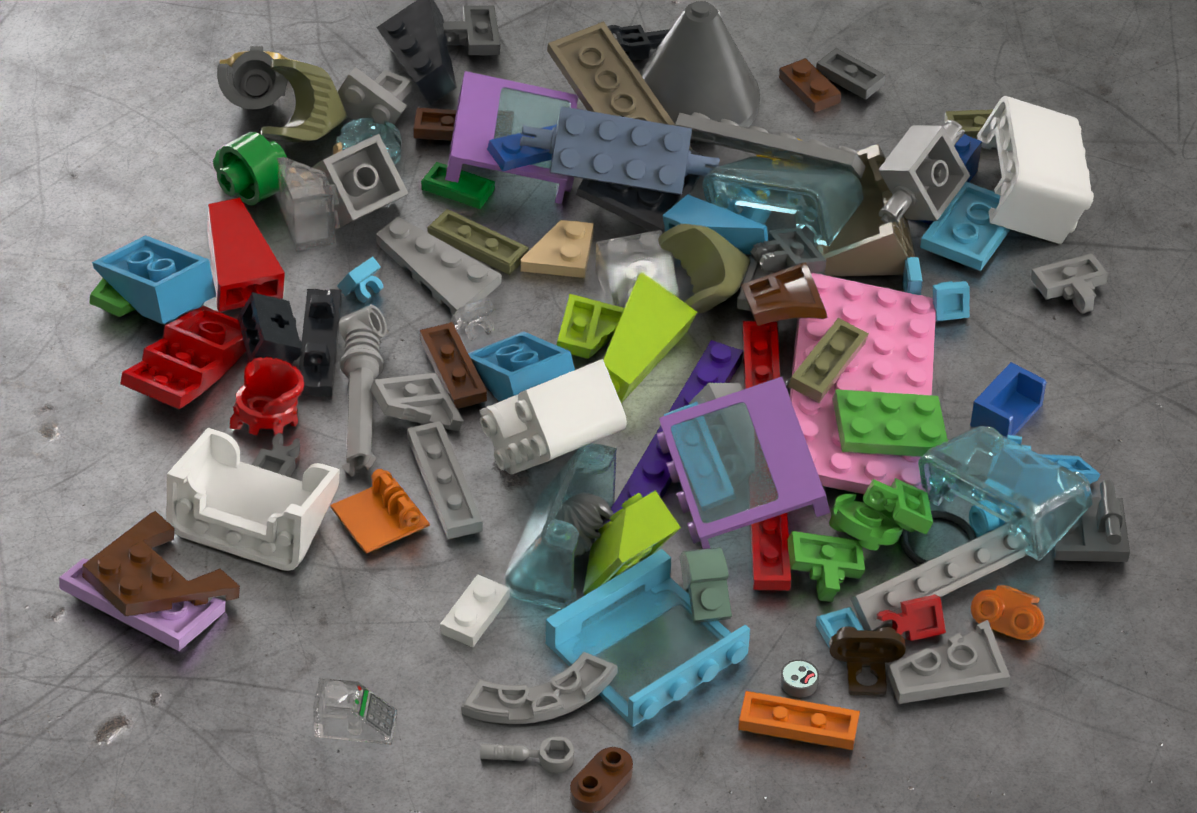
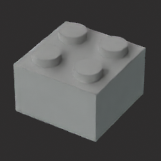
(363, 179)

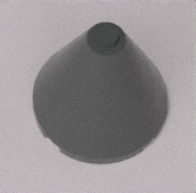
(702, 70)

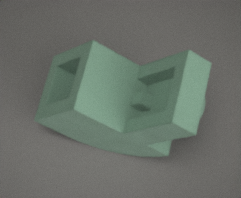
(706, 581)

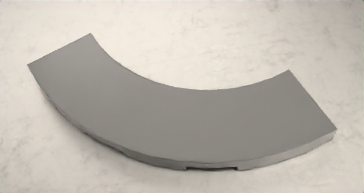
(525, 705)

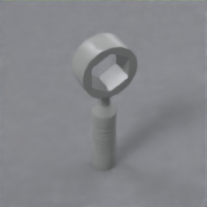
(521, 753)

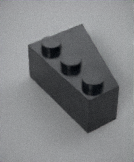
(420, 46)

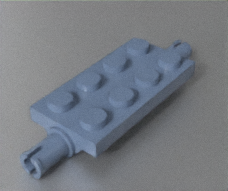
(619, 150)

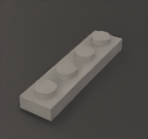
(444, 480)

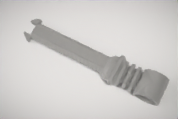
(361, 366)

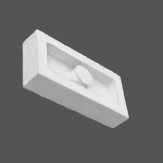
(475, 610)

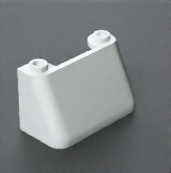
(244, 506)

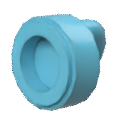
(983, 521)

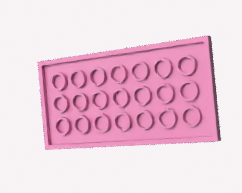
(893, 360)

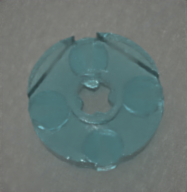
(365, 128)

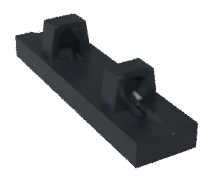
(320, 341)

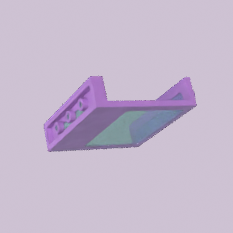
(497, 109)
(740, 460)

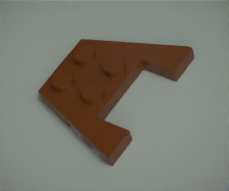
(142, 581)

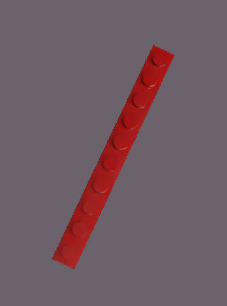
(770, 536)

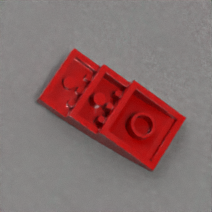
(187, 358)

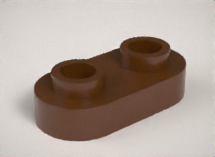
(604, 777)

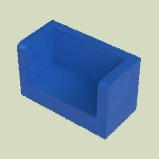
(1009, 400)

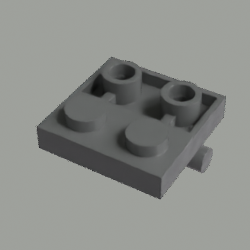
(1099, 531)

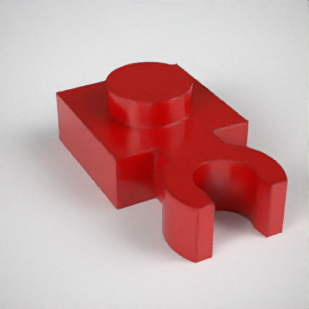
(918, 619)

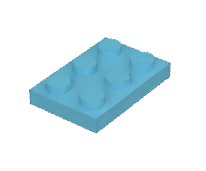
(965, 228)

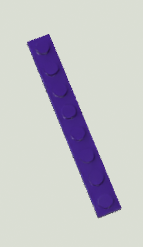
(651, 473)

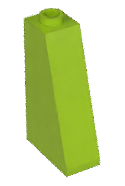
(645, 333)

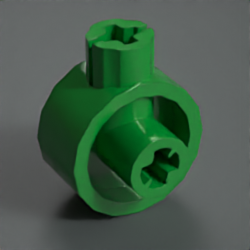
(249, 168)

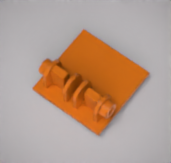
(379, 513)

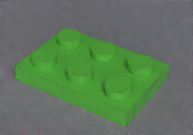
(888, 422)

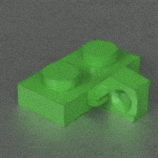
(907, 503)
(826, 559)

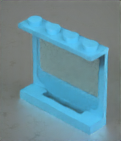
(649, 633)

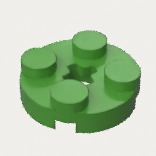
(864, 522)

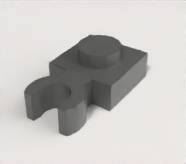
(281, 458)

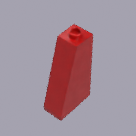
(240, 256)

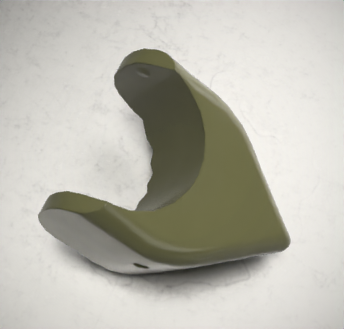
(317, 103)
(710, 261)

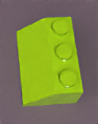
(629, 538)

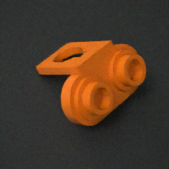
(1009, 612)

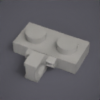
(1072, 279)

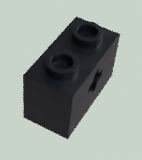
(269, 329)

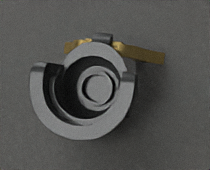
(249, 80)

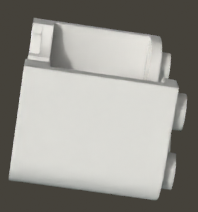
(1041, 169)
(553, 418)

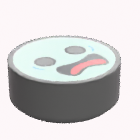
(799, 678)

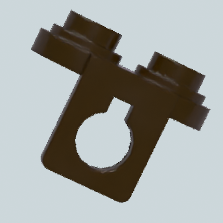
(870, 650)

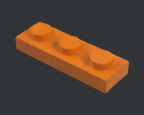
(799, 720)

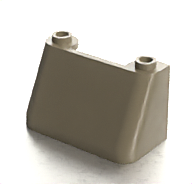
(867, 243)

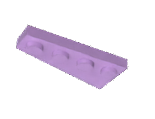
(171, 627)

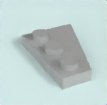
(956, 668)

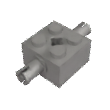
(923, 173)

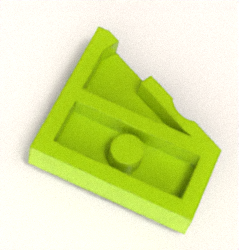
(587, 325)

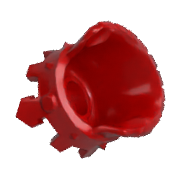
(268, 396)

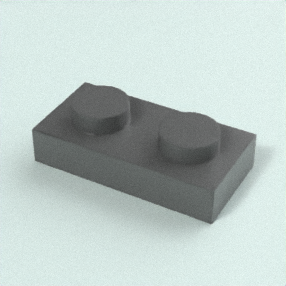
(851, 73)

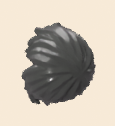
(588, 515)

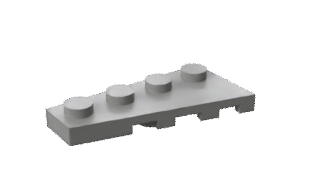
(442, 268)

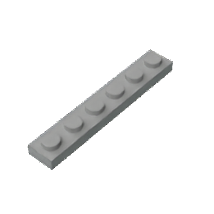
(760, 142)
(940, 574)

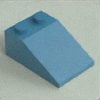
(158, 278)
(520, 364)

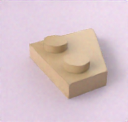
(561, 251)

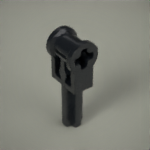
(637, 42)

